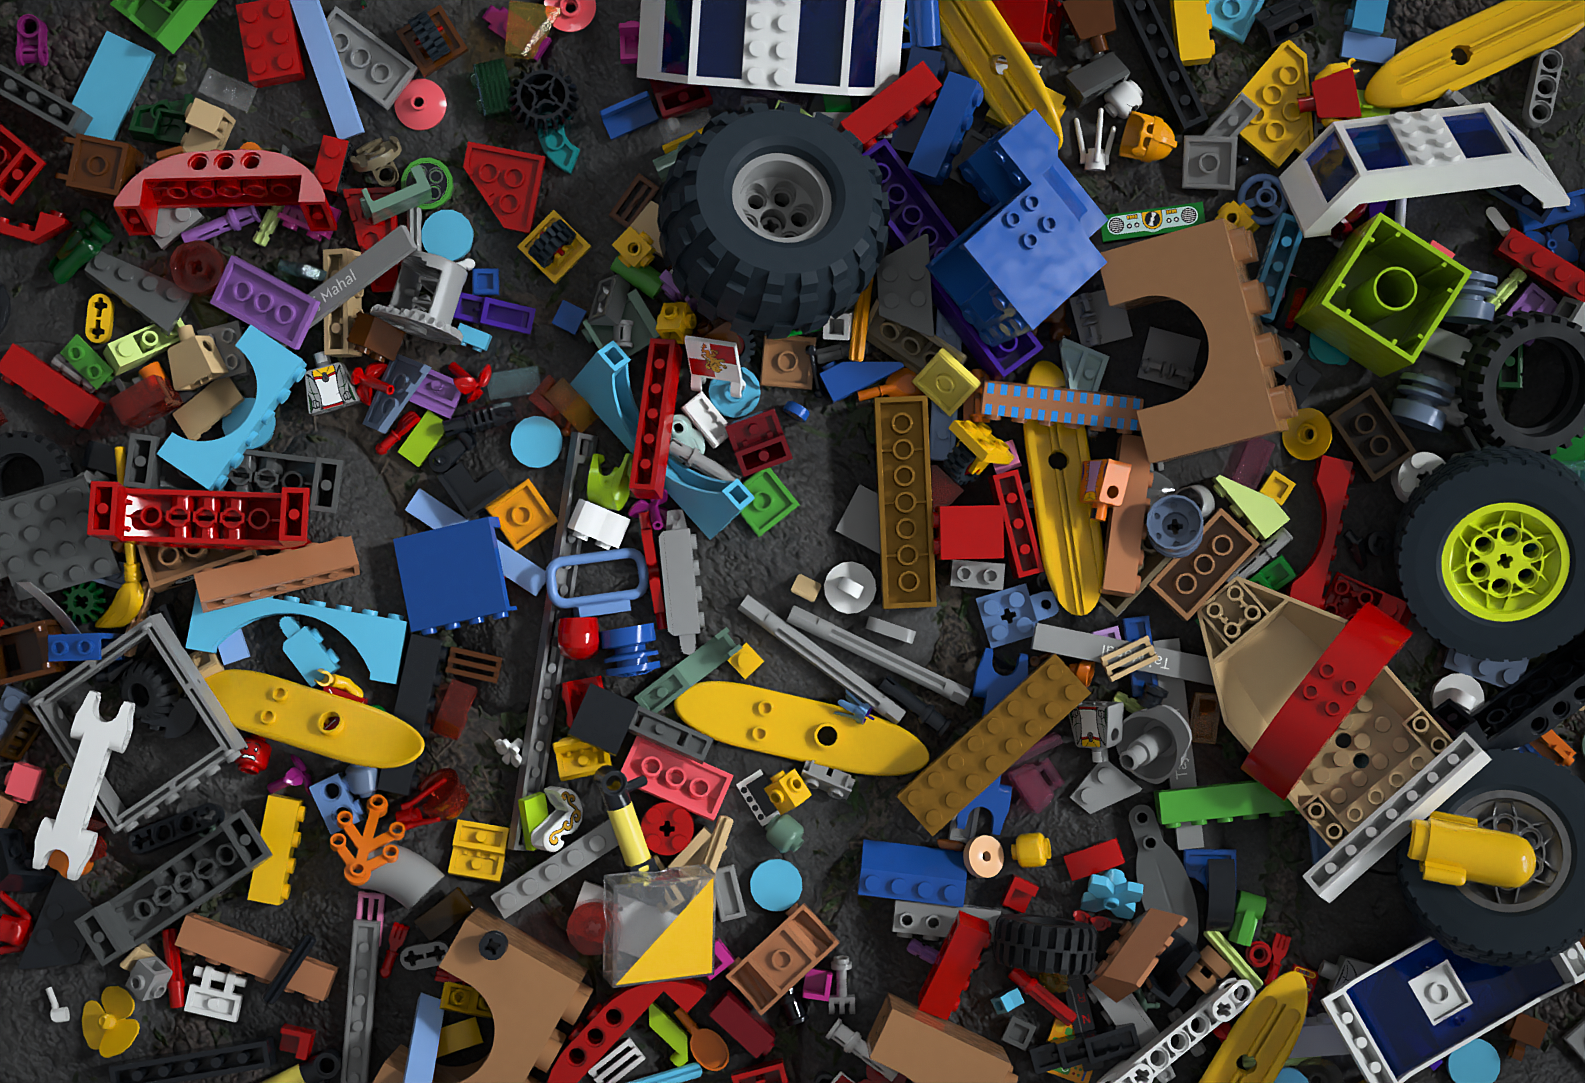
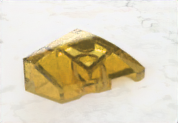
(527, 27)

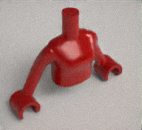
(14, 929)

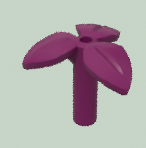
(657, 514)
(293, 777)

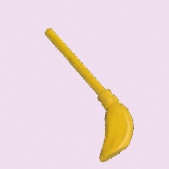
(131, 593)

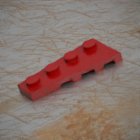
(370, 233)

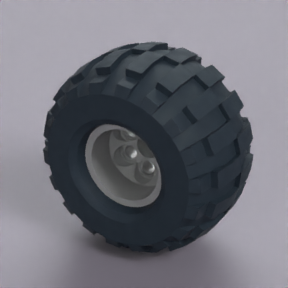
(755, 261)

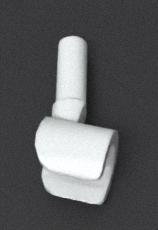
(57, 1014)

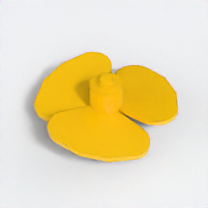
(110, 1030)

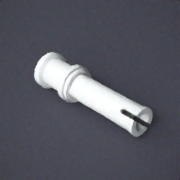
(853, 1043)

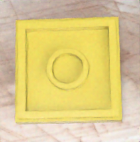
(946, 382)

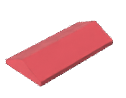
(677, 778)

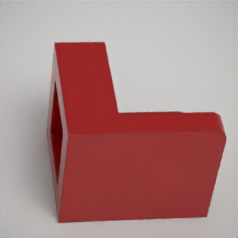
(1018, 893)
(297, 1040)

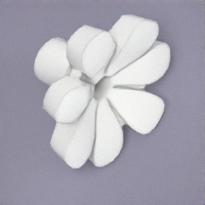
(510, 751)

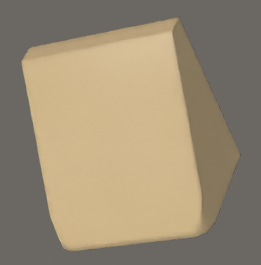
(806, 588)
(206, 663)
(140, 952)

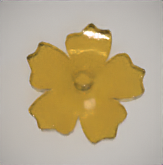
(1054, 982)

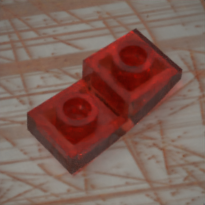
(454, 709)

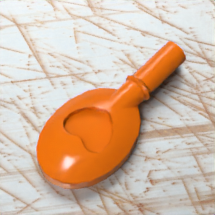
(897, 385)
(705, 1044)

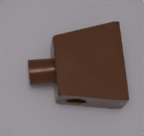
(1090, 21)

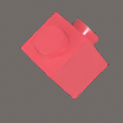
(24, 782)

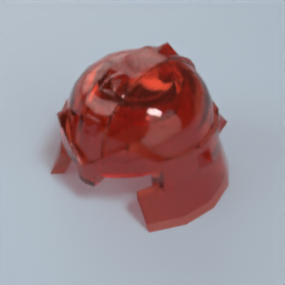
(448, 799)

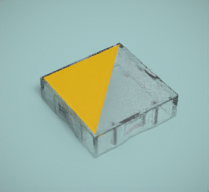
(659, 925)

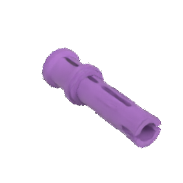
(233, 220)

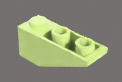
(139, 347)
(1258, 510)

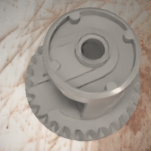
(443, 280)

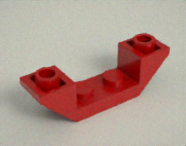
(46, 228)

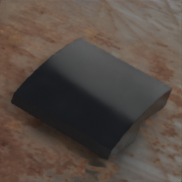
(603, 719)

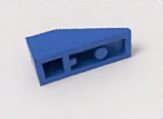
(851, 377)

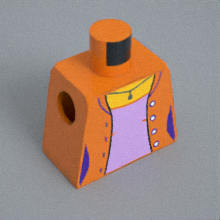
(1103, 485)

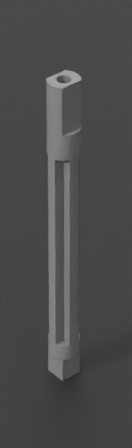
(878, 655)
(821, 659)

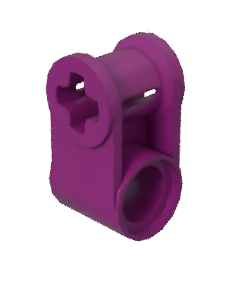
(31, 47)

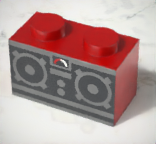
(333, 164)

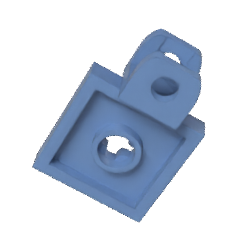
(1027, 610)

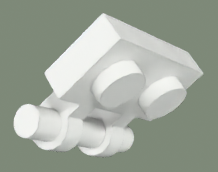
(212, 1001)

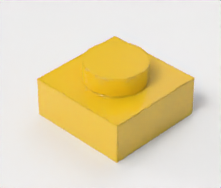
(1277, 487)
(745, 661)

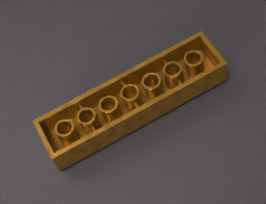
(904, 502)
(993, 744)

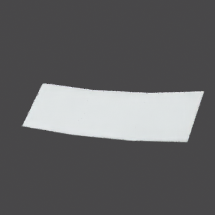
(52, 607)

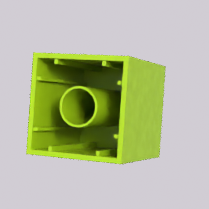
(1382, 296)

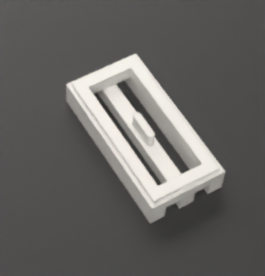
(634, 1050)

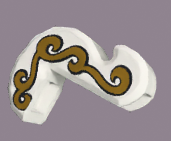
(560, 822)

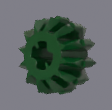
(87, 612)

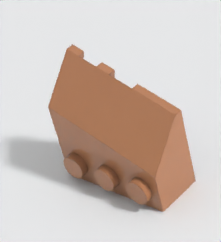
(1135, 951)

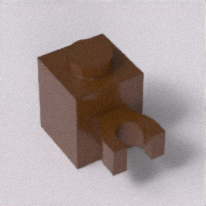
(1524, 1031)

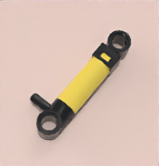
(624, 818)
(310, 1070)

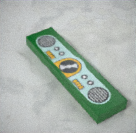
(1151, 222)

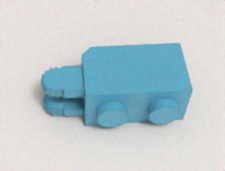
(307, 651)

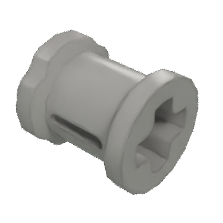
(626, 341)

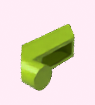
(670, 1032)

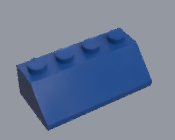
(945, 129)
(912, 873)

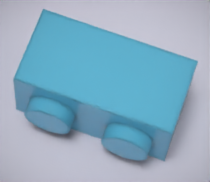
(474, 337)

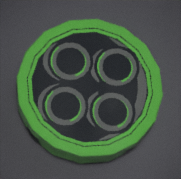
(438, 178)

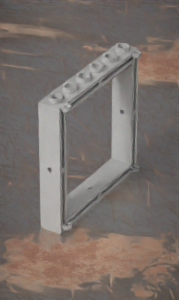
(194, 685)

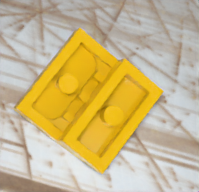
(478, 851)

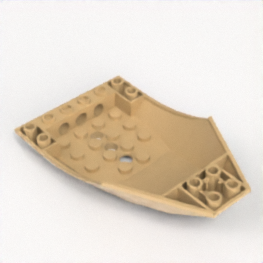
(1258, 656)

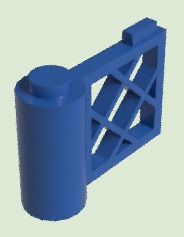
(923, 23)

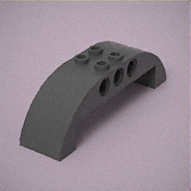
(257, 473)
(174, 888)

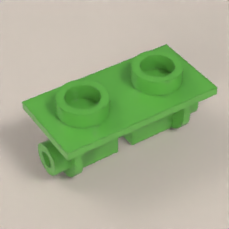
(87, 362)

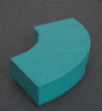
(559, 148)

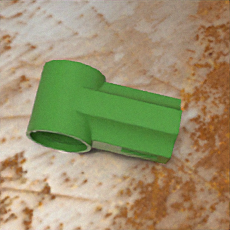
(1248, 910)

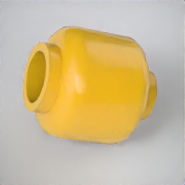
(1031, 850)

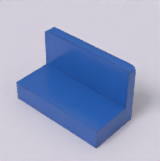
(629, 115)

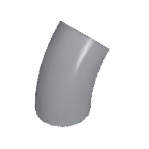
(405, 879)

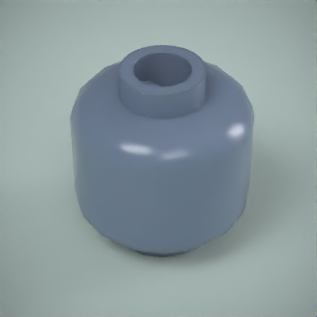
(362, 780)

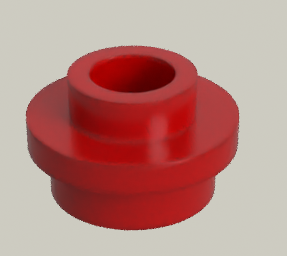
(1266, 954)

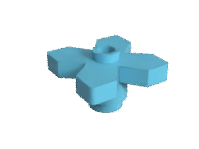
(1112, 893)

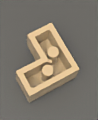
(208, 129)

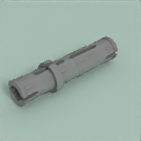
(698, 461)
(1264, 553)

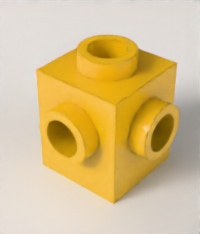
(1238, 215)
(626, 244)
(676, 321)
(787, 791)

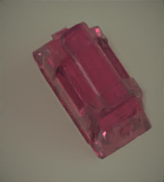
(1033, 786)

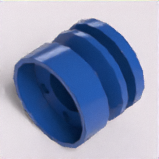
(630, 650)

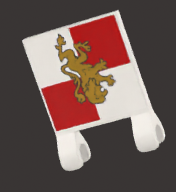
(715, 361)

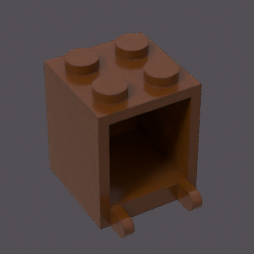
(100, 166)
(32, 652)

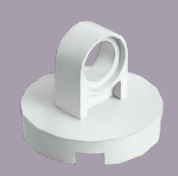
(850, 587)
(1459, 688)

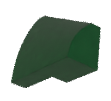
(161, 122)

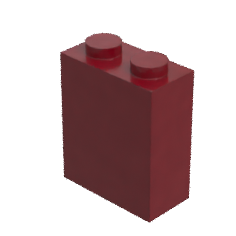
(743, 1024)

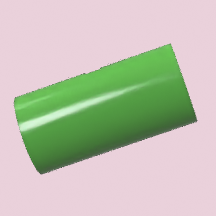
(644, 279)

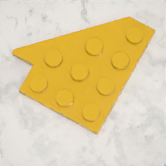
(1275, 89)

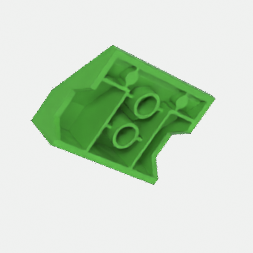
(165, 20)

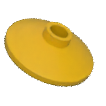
(1297, 439)

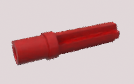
(173, 961)
(1032, 987)

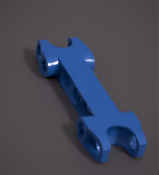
(993, 689)

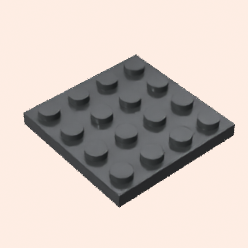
(48, 538)

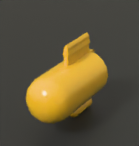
(1458, 851)

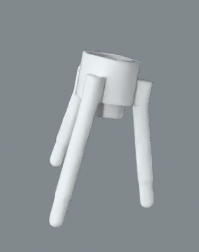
(1096, 158)

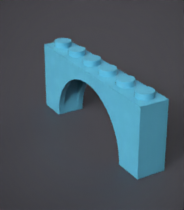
(213, 460)

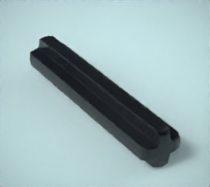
(289, 968)

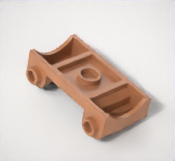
(782, 958)

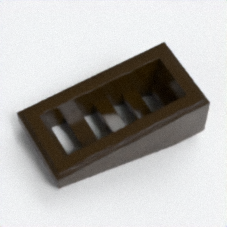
(24, 717)

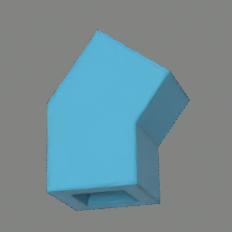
(1007, 1000)

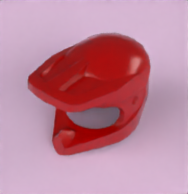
(578, 637)

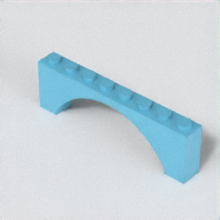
(607, 390)
(376, 638)

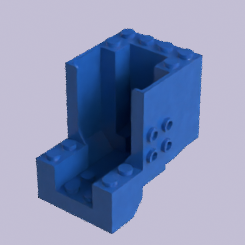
(1031, 242)

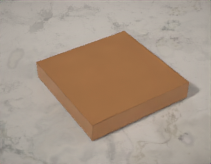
(787, 363)

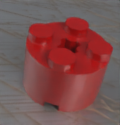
(656, 837)

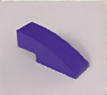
(494, 313)

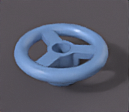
(1265, 190)

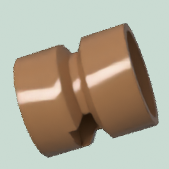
(1215, 963)

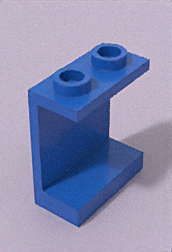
(79, 646)

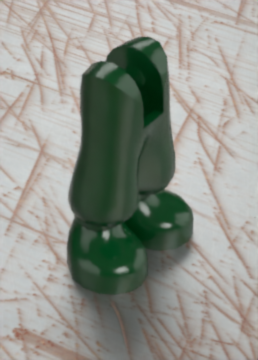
(80, 247)

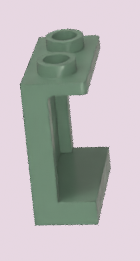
(398, 201)
(641, 332)

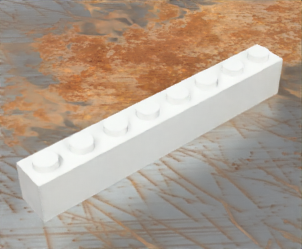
(1392, 819)

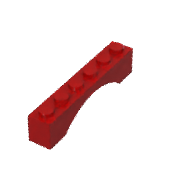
(1330, 483)

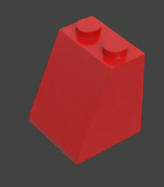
(1033, 23)
(968, 532)

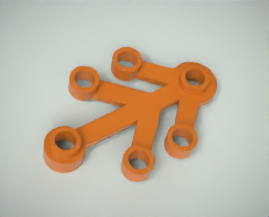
(366, 843)

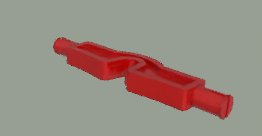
(653, 569)

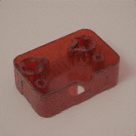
(146, 401)

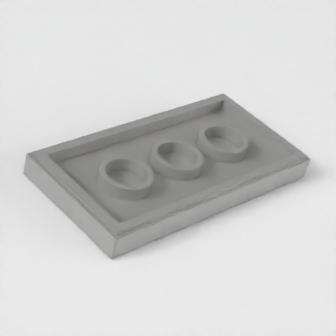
(368, 60)

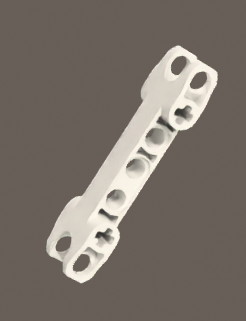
(70, 828)
(1210, 1009)

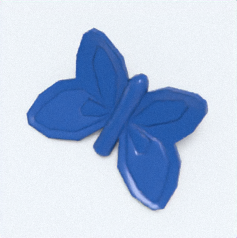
(1556, 242)

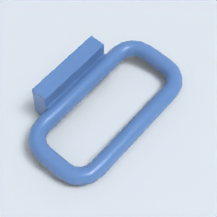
(598, 603)

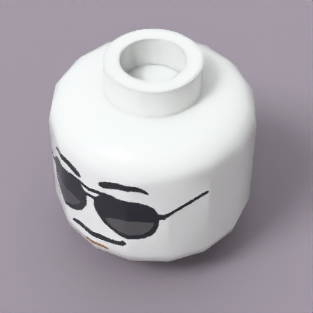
(1123, 99)

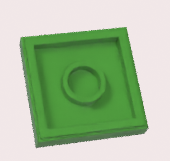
(770, 503)

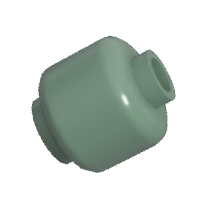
(784, 833)

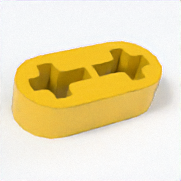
(106, 318)

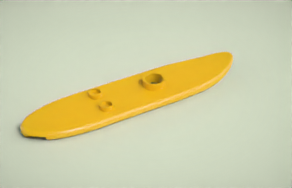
(1489, 38)
(978, 40)
(1067, 537)
(298, 714)
(790, 725)
(1264, 1031)

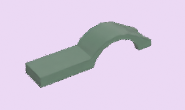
(688, 672)

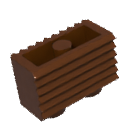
(375, 337)

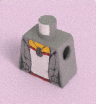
(329, 386)
(1097, 726)

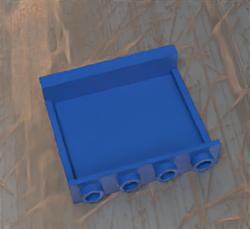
(452, 576)

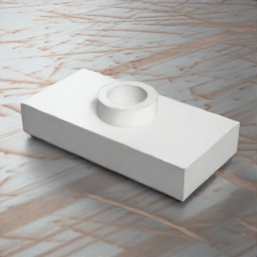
(706, 419)

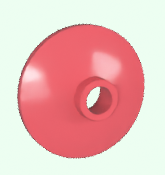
(576, 20)
(429, 113)

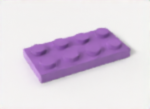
(265, 302)

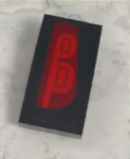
(1296, 293)

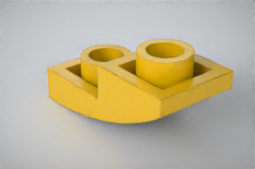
(464, 1000)
(458, 1037)

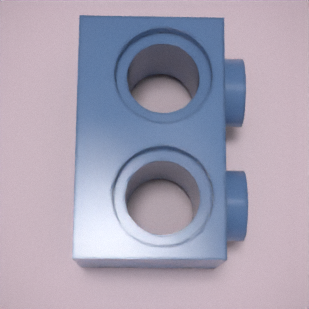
(330, 806)

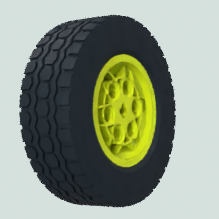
(1479, 499)

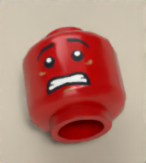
(254, 756)

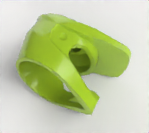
(609, 490)

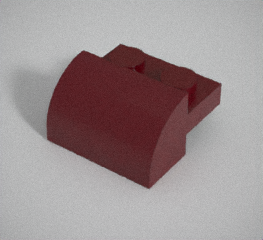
(679, 98)
(758, 441)

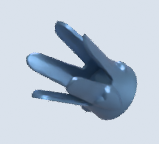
(856, 707)

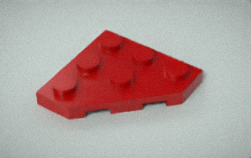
(507, 182)

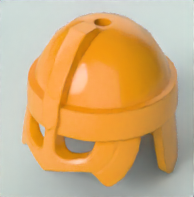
(1146, 138)

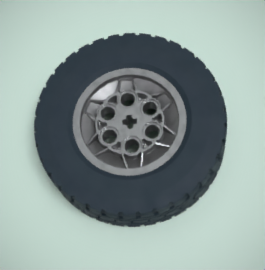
(1521, 921)

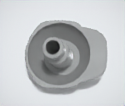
(1154, 743)

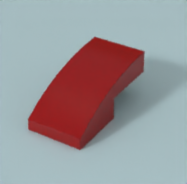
(1094, 859)

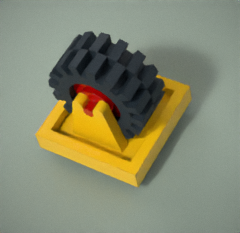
(554, 247)
(974, 451)

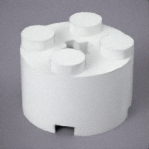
(1405, 474)

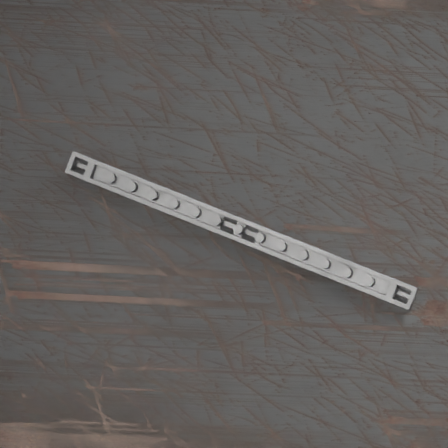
(548, 674)

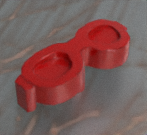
(1098, 922)

